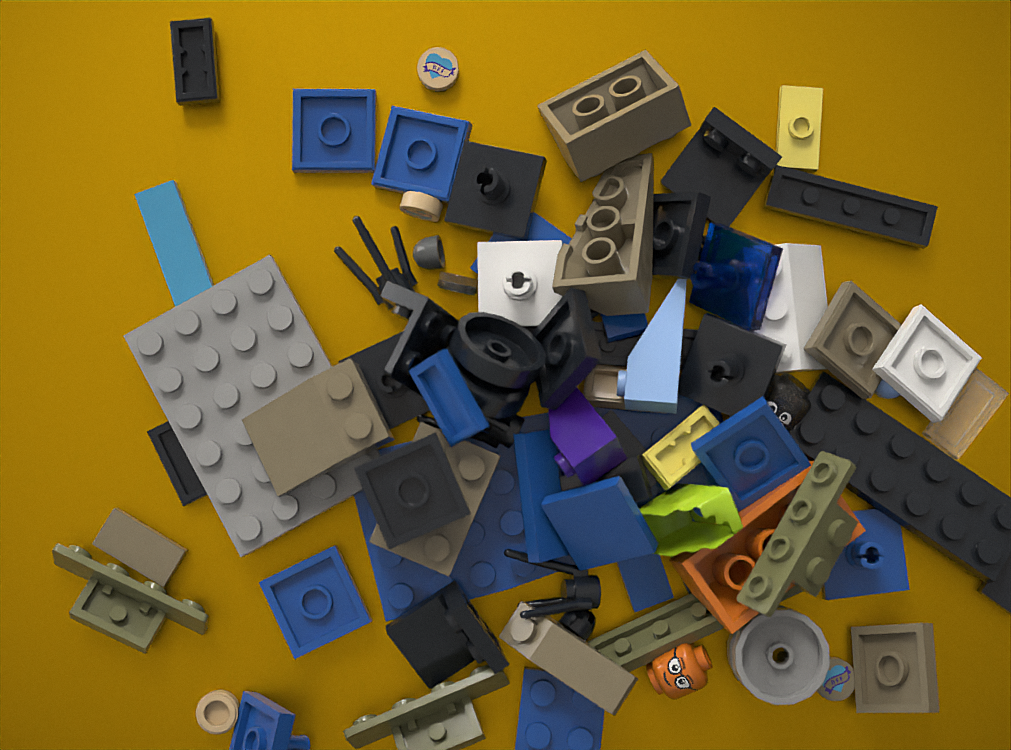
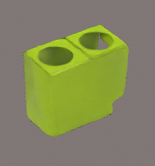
(673, 525)

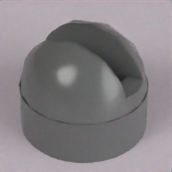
(429, 253)

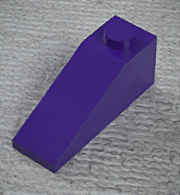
(583, 440)

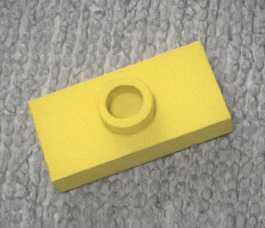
(799, 127)
(673, 455)

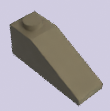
(569, 659)

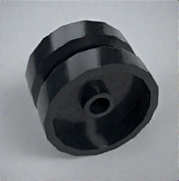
(496, 361)

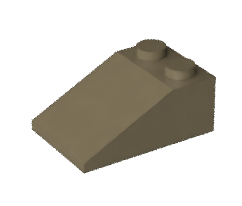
(317, 427)

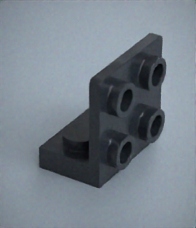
(723, 164)
(425, 334)
(445, 636)

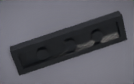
(850, 207)

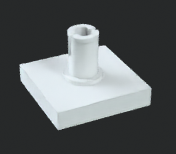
(517, 279)

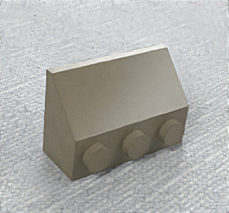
(615, 115)

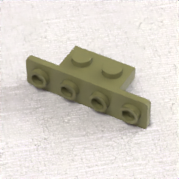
(805, 538)
(122, 605)
(435, 721)

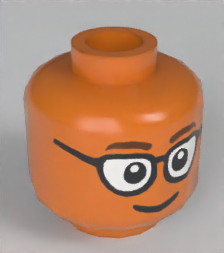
(680, 670)

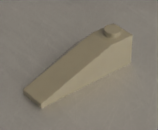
(613, 242)

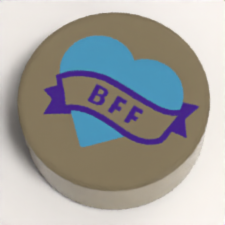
(838, 681)

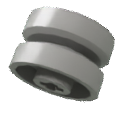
(798, 668)

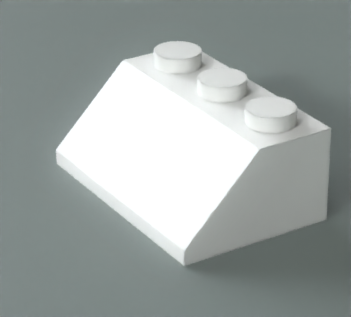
(796, 305)

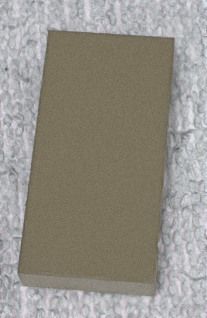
(140, 547)

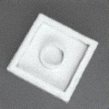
(927, 363)

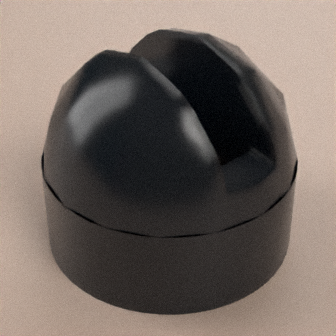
(579, 622)

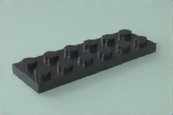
(909, 478)

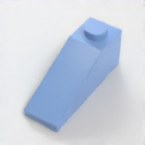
(655, 361)

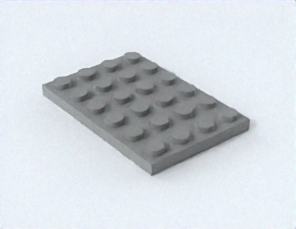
(220, 363)

